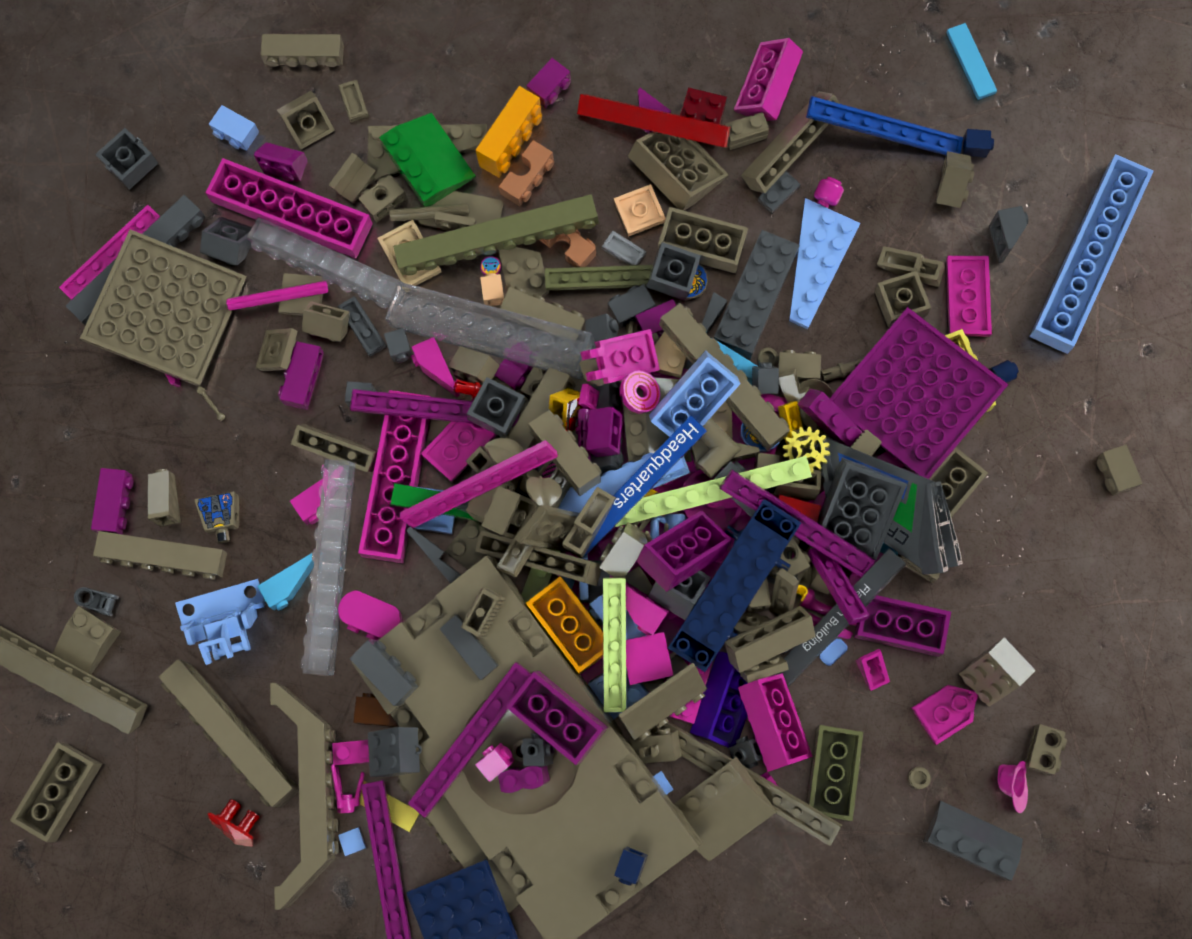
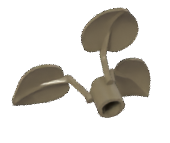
(541, 490)

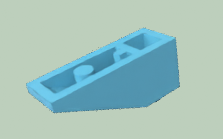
(284, 585)

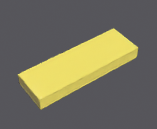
(400, 813)

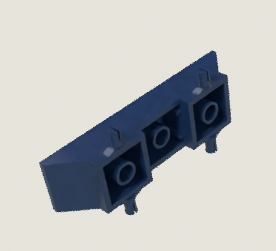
(735, 584)

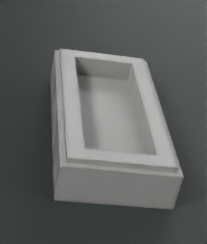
(623, 249)

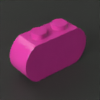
(368, 614)

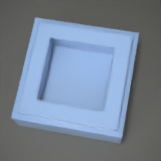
(352, 841)

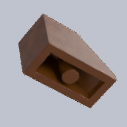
(370, 712)

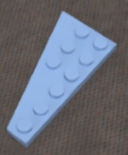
(822, 247)

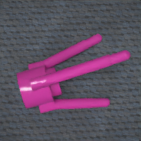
(345, 802)

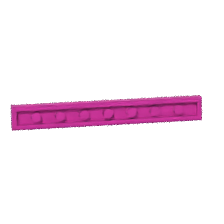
(479, 484)

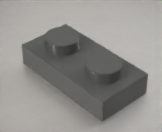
(779, 192)

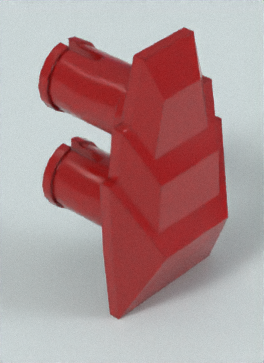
(240, 833)

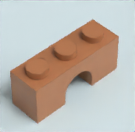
(519, 188)
(580, 251)

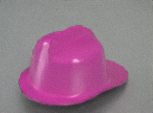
(1013, 783)

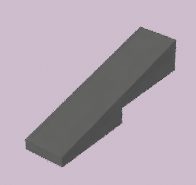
(714, 311)
(435, 555)

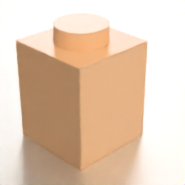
(492, 289)

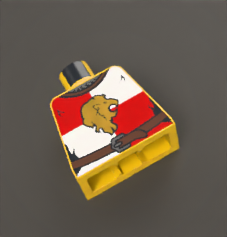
(565, 406)

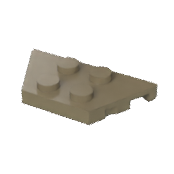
(524, 270)

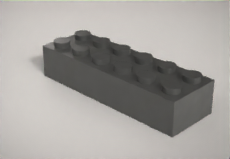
(756, 293)

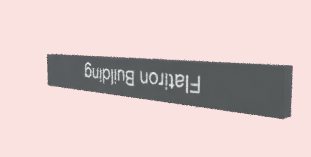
(834, 621)

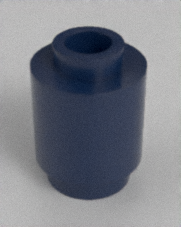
(1006, 371)

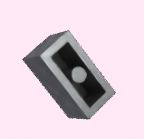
(626, 306)

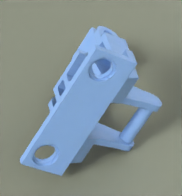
(233, 608)

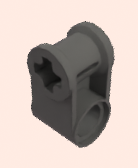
(99, 601)

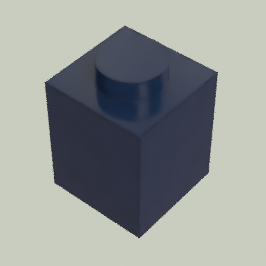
(977, 143)
(630, 866)

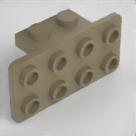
(481, 210)

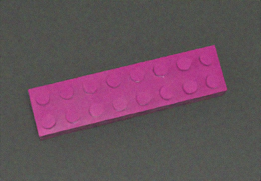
(289, 207)
(397, 462)

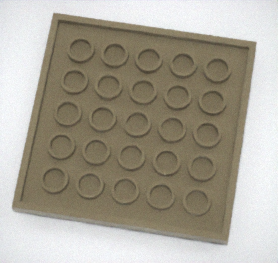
(163, 308)

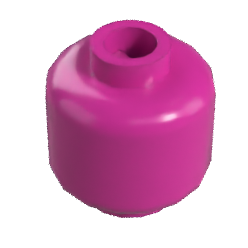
(828, 192)

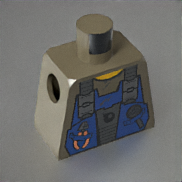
(219, 514)

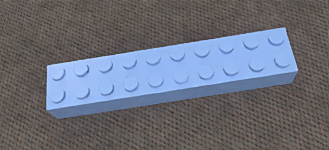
(1091, 254)

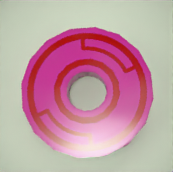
(650, 390)

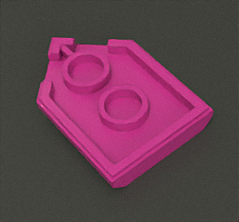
(946, 712)

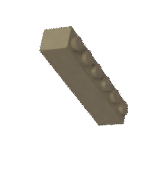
(785, 149)
(160, 554)
(543, 559)

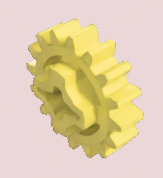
(812, 440)

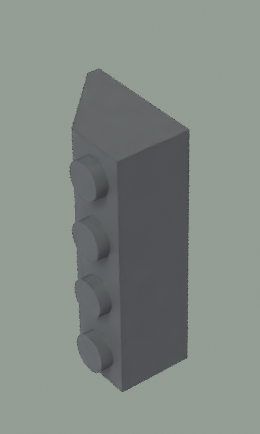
(974, 841)

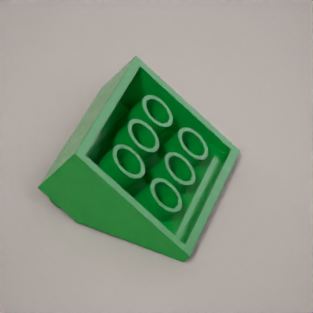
(426, 158)

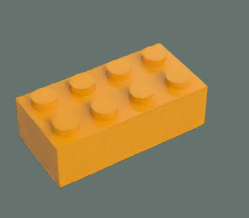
(509, 132)
(568, 624)

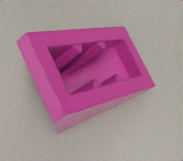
(873, 669)

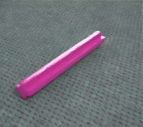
(277, 295)

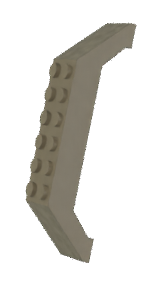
(316, 796)

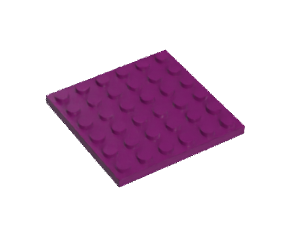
(918, 393)

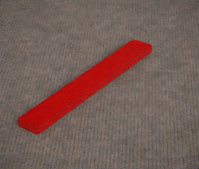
(654, 120)

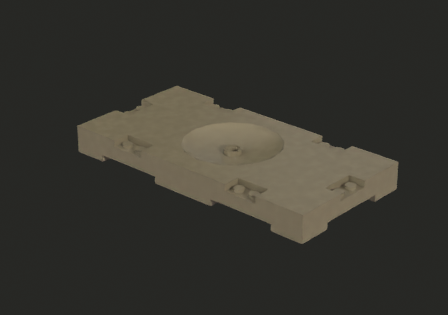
(547, 841)

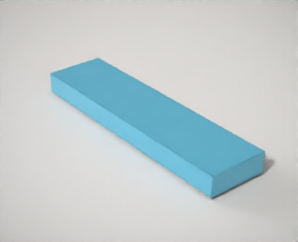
(971, 61)

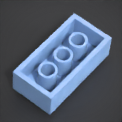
(695, 394)

